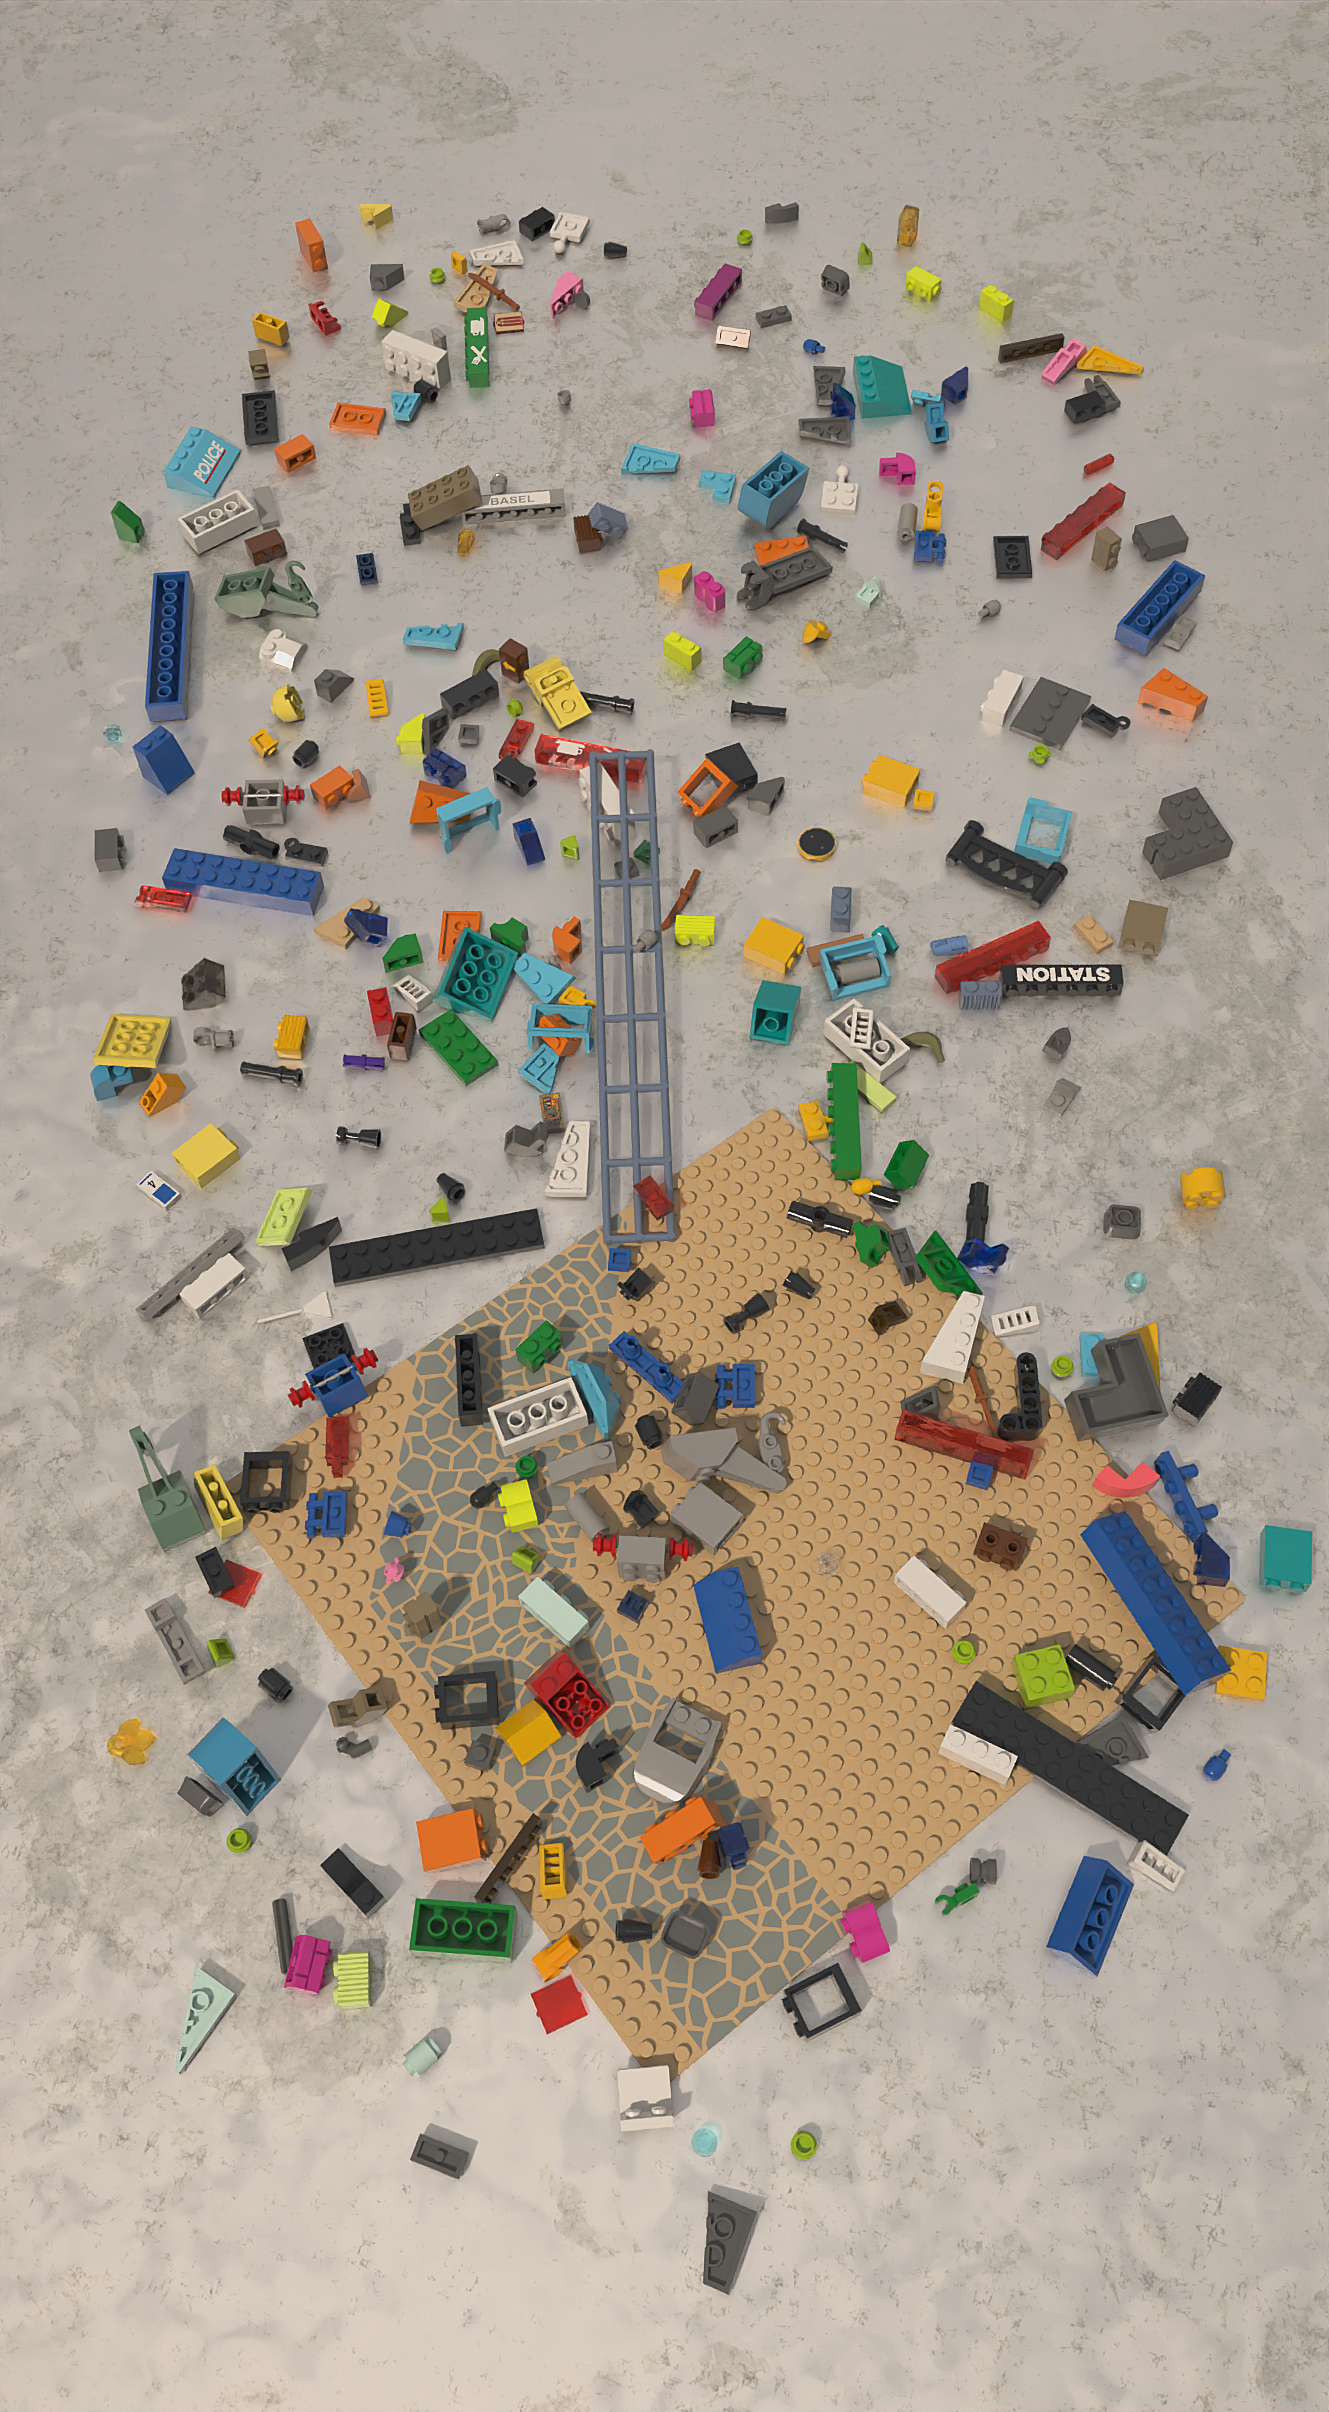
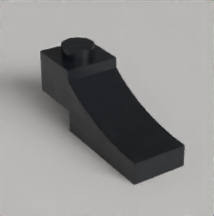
(353, 1883)

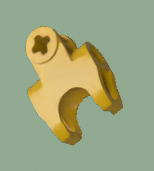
(933, 504)

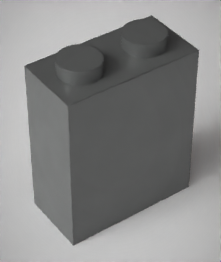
(1160, 538)

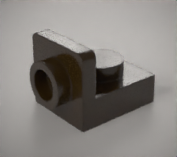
(886, 1316)

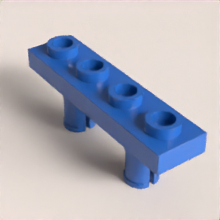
(647, 1366)
(1183, 1503)

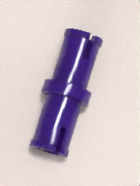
(364, 1062)

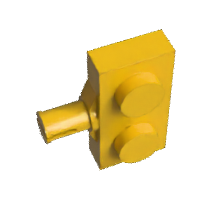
(814, 1120)

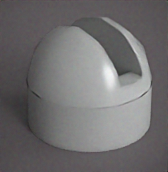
(564, 397)

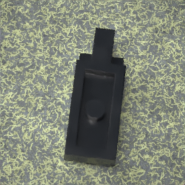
(409, 528)

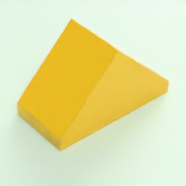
(675, 577)

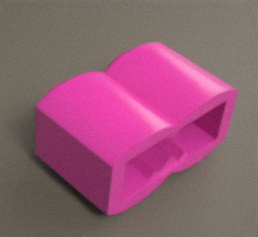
(709, 591)
(865, 1931)

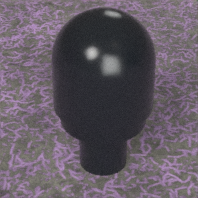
(483, 1495)

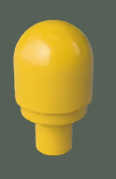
(864, 1185)

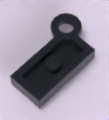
(1104, 721)
(305, 853)

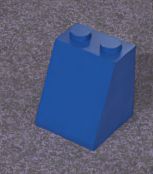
(162, 760)

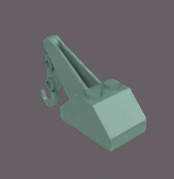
(253, 590)
(167, 1500)

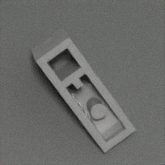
(583, 1464)

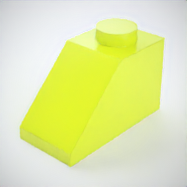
(388, 313)
(411, 736)

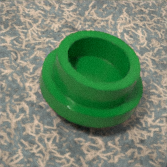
(526, 1467)

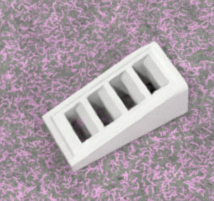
(420, 1002)
(863, 1014)
(1022, 1313)
(1152, 1872)

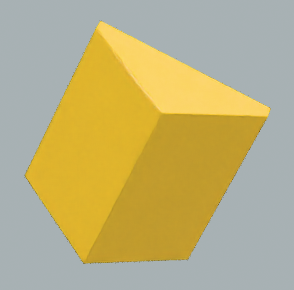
(528, 1732)

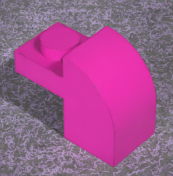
(900, 466)

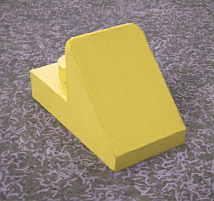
(377, 213)

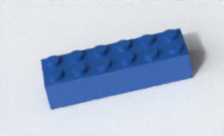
(1159, 607)

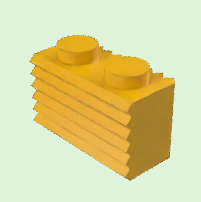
(270, 328)
(292, 1036)

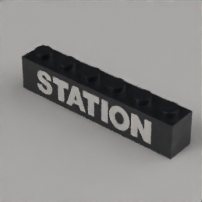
(1061, 980)

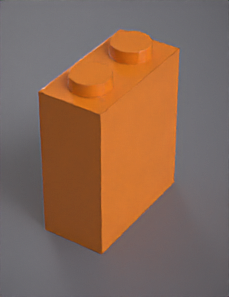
(311, 245)
(452, 1841)

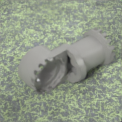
(492, 223)
(498, 483)
(212, 1037)

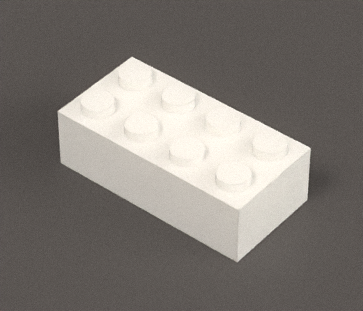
(416, 359)
(217, 521)
(607, 801)
(886, 1050)
(538, 1416)

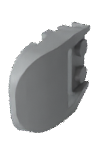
(665, 1774)

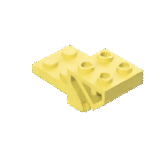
(556, 690)

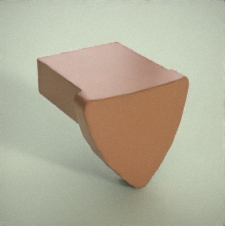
(360, 790)

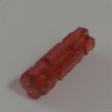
(1098, 464)

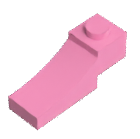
(1063, 361)

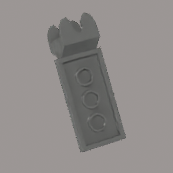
(781, 575)

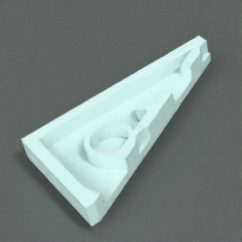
(205, 2008)

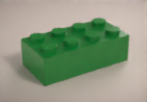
(463, 1930)

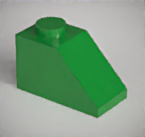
(127, 523)
(403, 953)

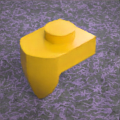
(815, 629)

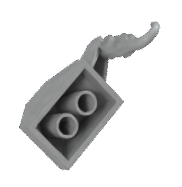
(715, 1453)

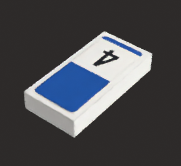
(158, 1190)

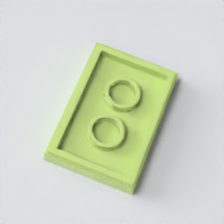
(283, 1216)

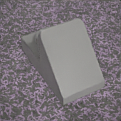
(1061, 1097)

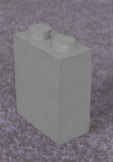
(706, 1518)

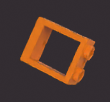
(717, 798)

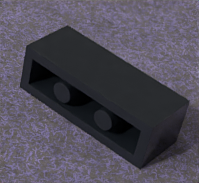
(469, 694)

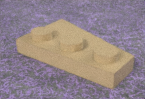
(337, 931)

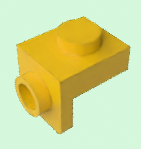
(264, 743)

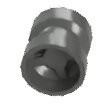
(985, 1871)

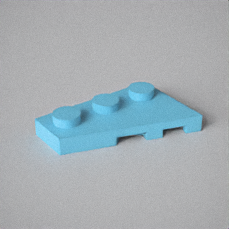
(649, 460)
(441, 637)

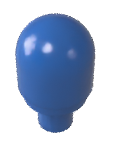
(813, 347)
(1216, 1766)

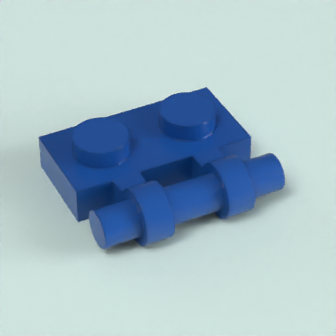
(923, 546)
(743, 1386)
(333, 1517)

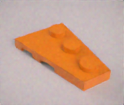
(776, 549)

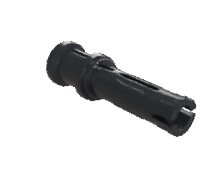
(816, 533)
(614, 703)
(749, 710)
(280, 1074)

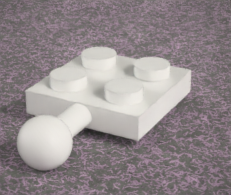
(569, 228)
(839, 496)

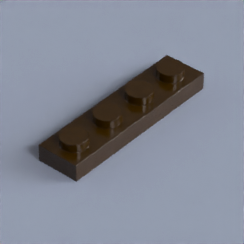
(1030, 348)
(503, 1869)

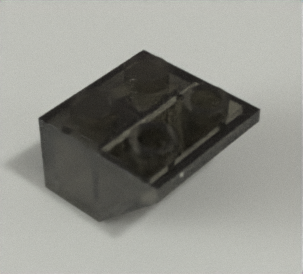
(203, 985)

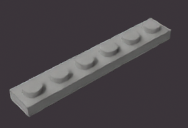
(168, 1293)

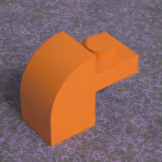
(565, 940)

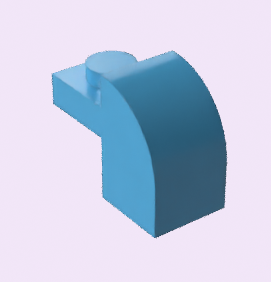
(935, 425)
(106, 1078)

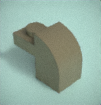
(258, 363)
(359, 1710)

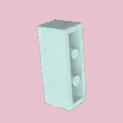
(554, 1611)

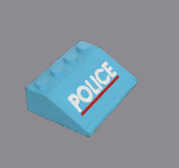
(200, 463)

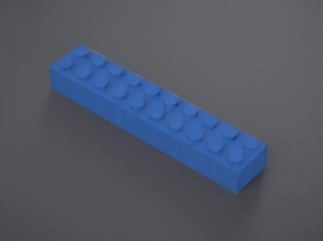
(169, 646)

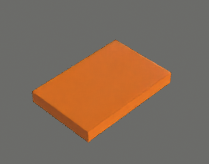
(357, 419)
(452, 924)

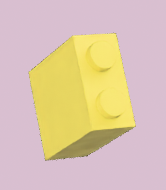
(206, 1155)

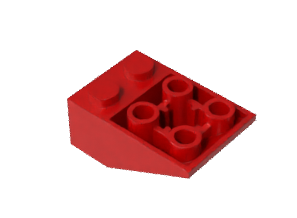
(567, 1693)

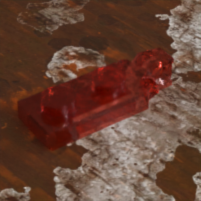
(337, 1444)

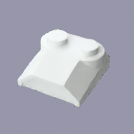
(281, 650)

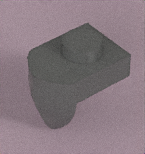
(1058, 1043)

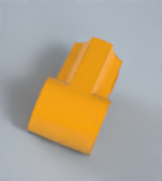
(552, 1959)

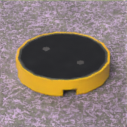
(816, 844)

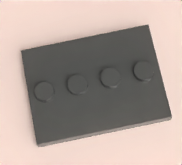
(1050, 713)

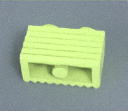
(353, 1980)

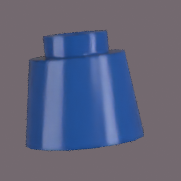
(397, 1525)

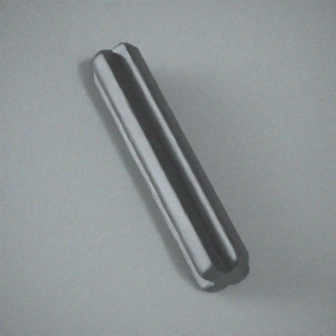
(282, 1933)

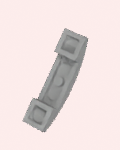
(175, 1641)

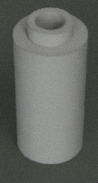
(907, 522)
(857, 971)
(587, 1516)

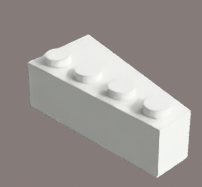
(953, 1345)

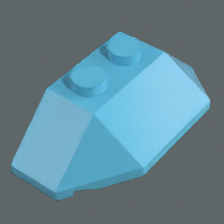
(597, 1395)

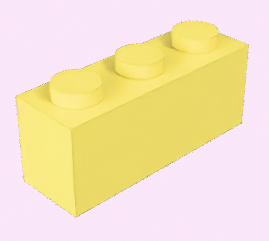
(218, 1502)

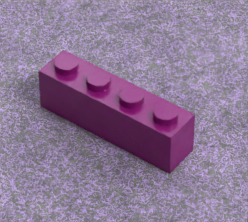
(718, 292)

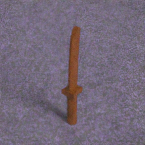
(500, 294)
(684, 895)
(981, 1398)

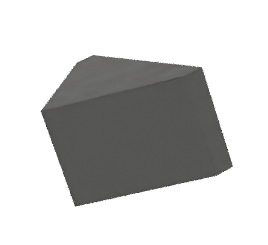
(923, 1403)

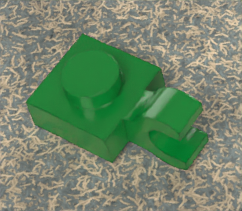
(962, 1895)

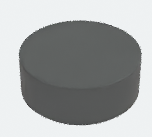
(582, 299)

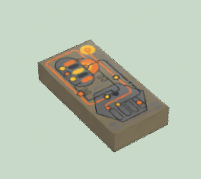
(552, 1112)

